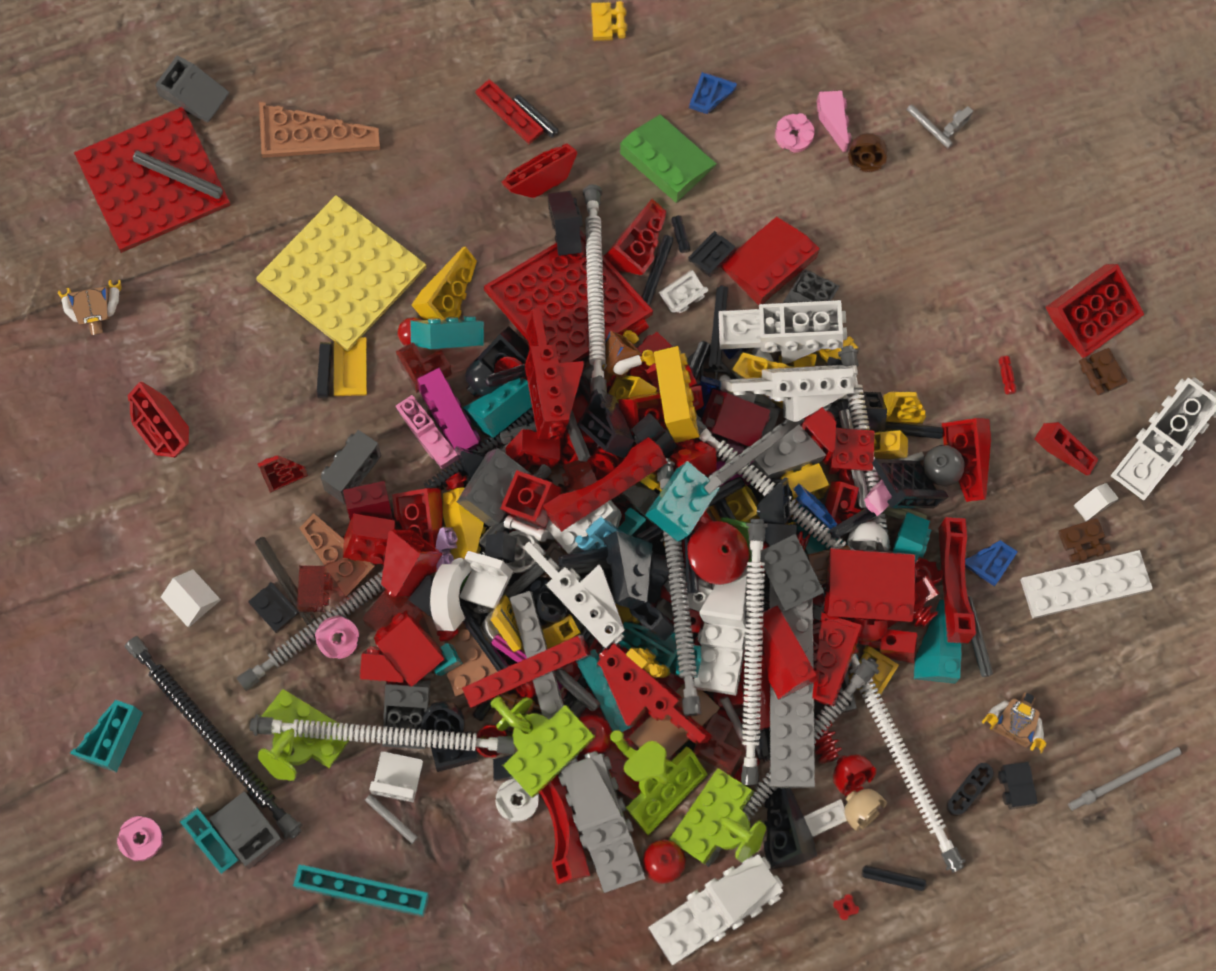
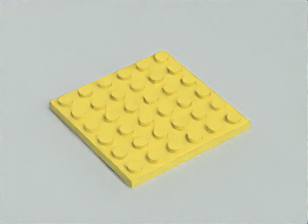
(341, 273)

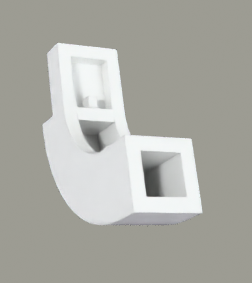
(445, 594)

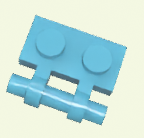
(596, 533)

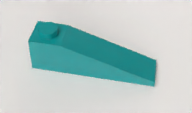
(937, 657)

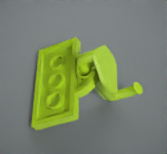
(547, 746)
(279, 759)
(660, 781)
(717, 817)

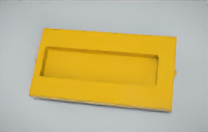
(350, 369)

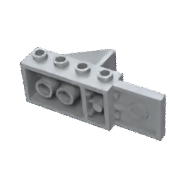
(602, 820)

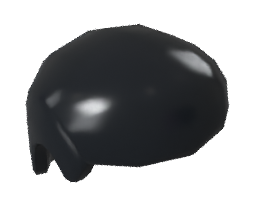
(550, 609)

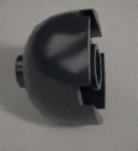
(475, 378)
(443, 717)

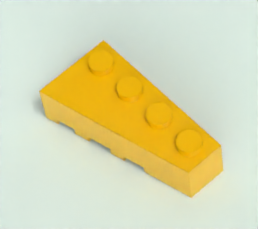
(676, 394)

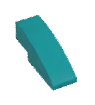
(208, 840)

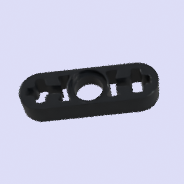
(324, 369)
(955, 797)

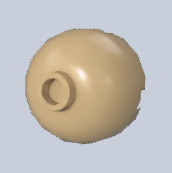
(863, 808)

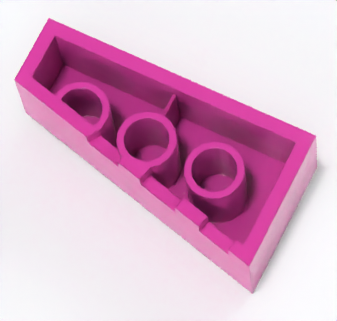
(447, 411)

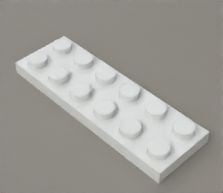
(1086, 584)

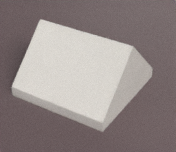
(189, 597)

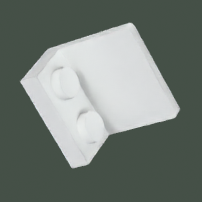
(486, 580)
(397, 777)

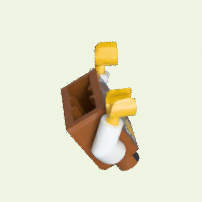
(623, 355)

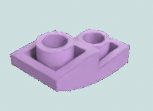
(445, 542)

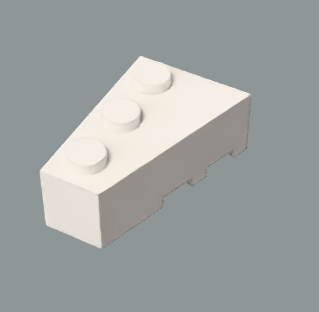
(567, 537)

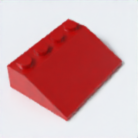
(770, 259)
(1095, 309)
(870, 585)

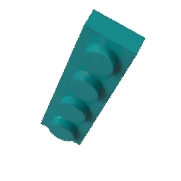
(601, 691)

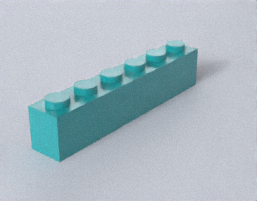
(361, 890)

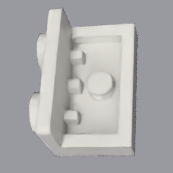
(683, 292)

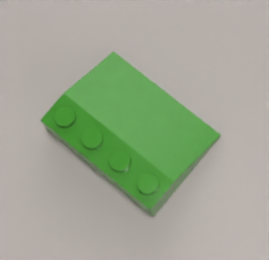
(666, 157)

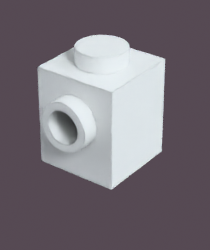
(697, 600)

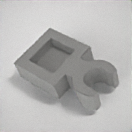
(960, 119)

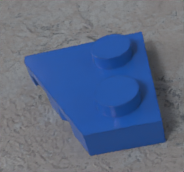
(710, 92)
(814, 505)
(991, 562)

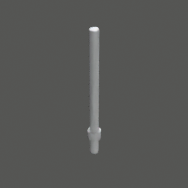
(1090, 796)

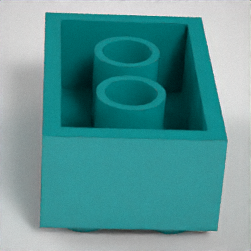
(681, 502)

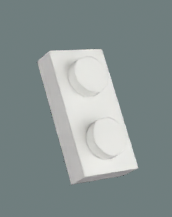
(826, 818)

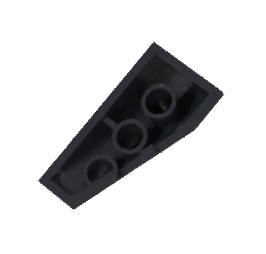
(788, 834)

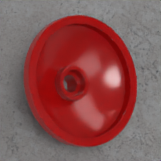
(707, 556)

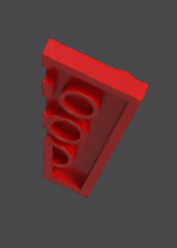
(836, 648)

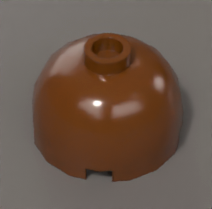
(868, 152)

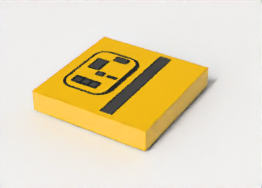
(506, 623)

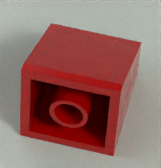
(407, 562)
(408, 647)

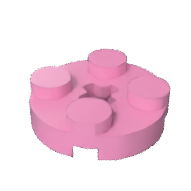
(794, 122)
(338, 625)
(151, 844)

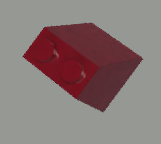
(735, 418)
(368, 501)

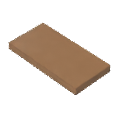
(668, 734)

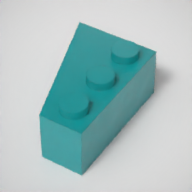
(912, 536)
(110, 737)

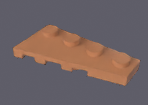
(329, 548)

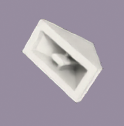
(1096, 501)

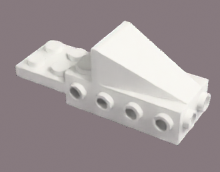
(785, 327)
(800, 388)
(1167, 437)
(593, 593)
(723, 636)
(717, 908)

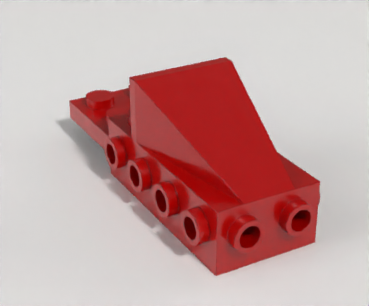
(549, 381)
(642, 694)

